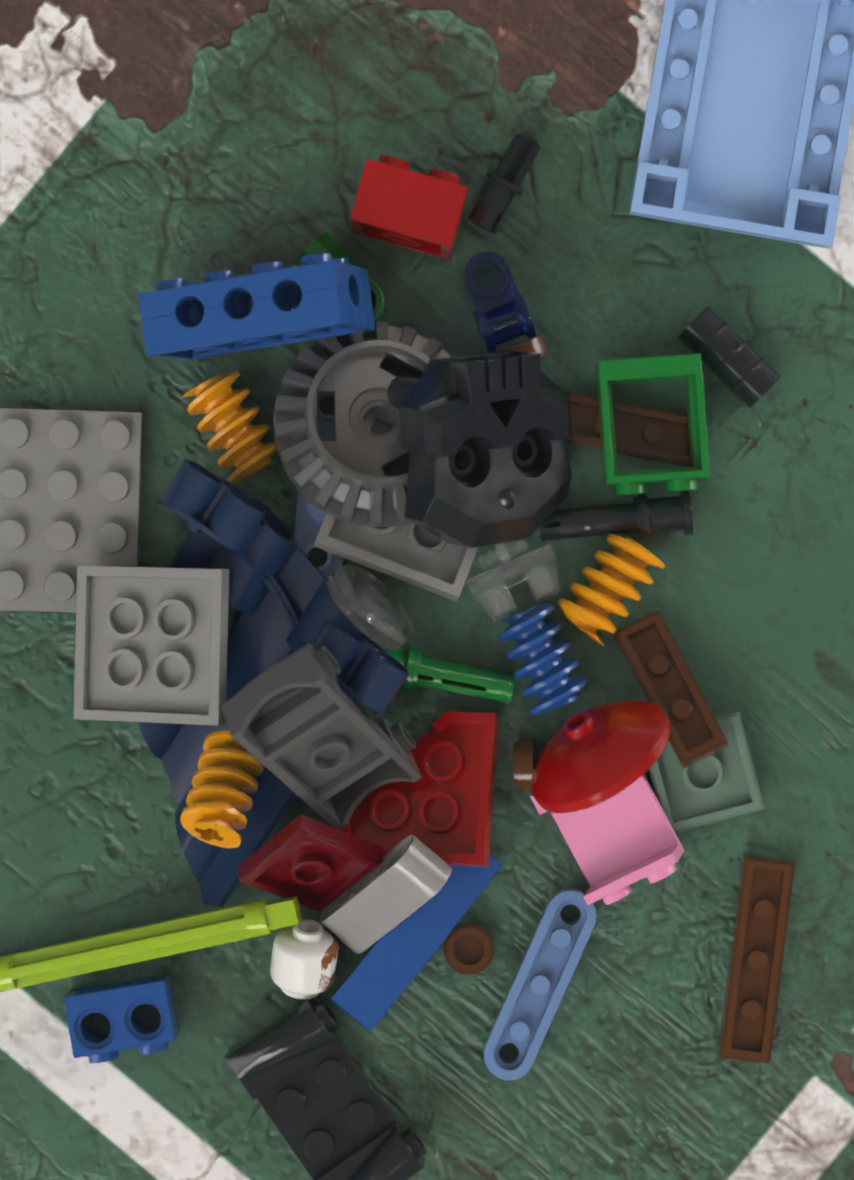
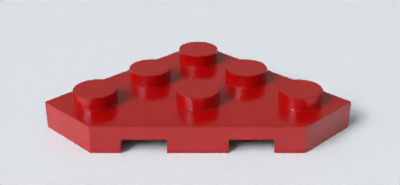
(452, 800)

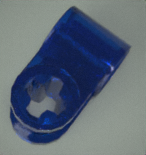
(497, 304)

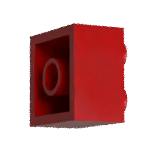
(409, 206)

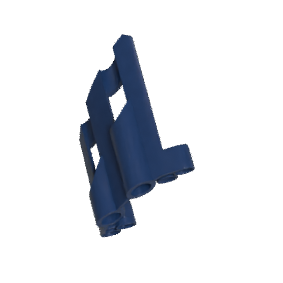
(277, 609)

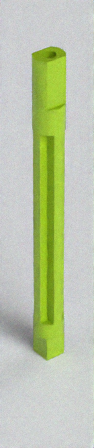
(147, 942)

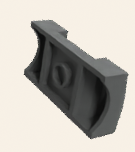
(317, 736)

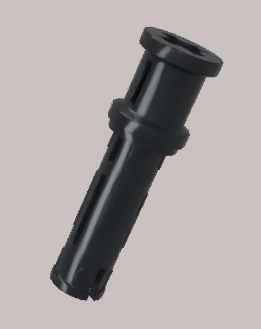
(641, 516)

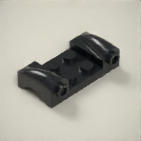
(324, 1099)

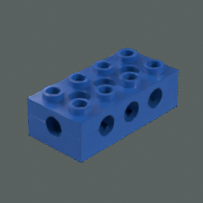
(256, 309)

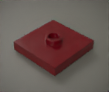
(310, 863)

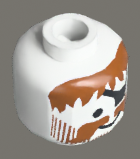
(304, 959)

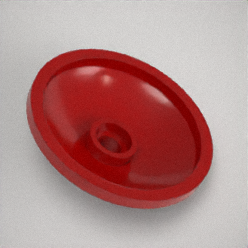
(598, 754)

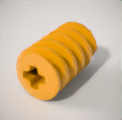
(232, 426)
(609, 586)
(221, 791)

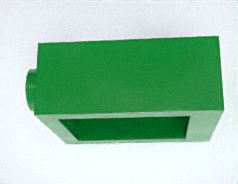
(648, 370)

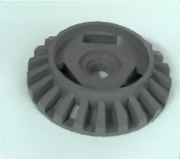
(348, 473)

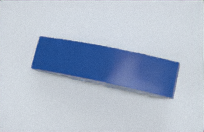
(405, 949)

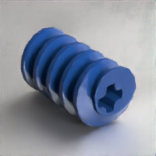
(542, 658)

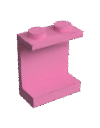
(620, 842)

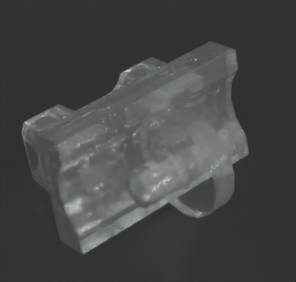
(493, 585)

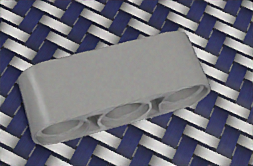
(386, 894)

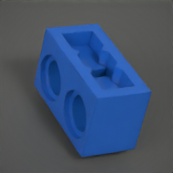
(118, 1004)

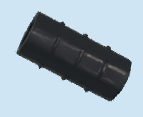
(729, 356)

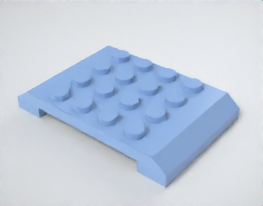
(749, 118)

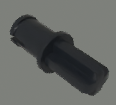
(504, 183)

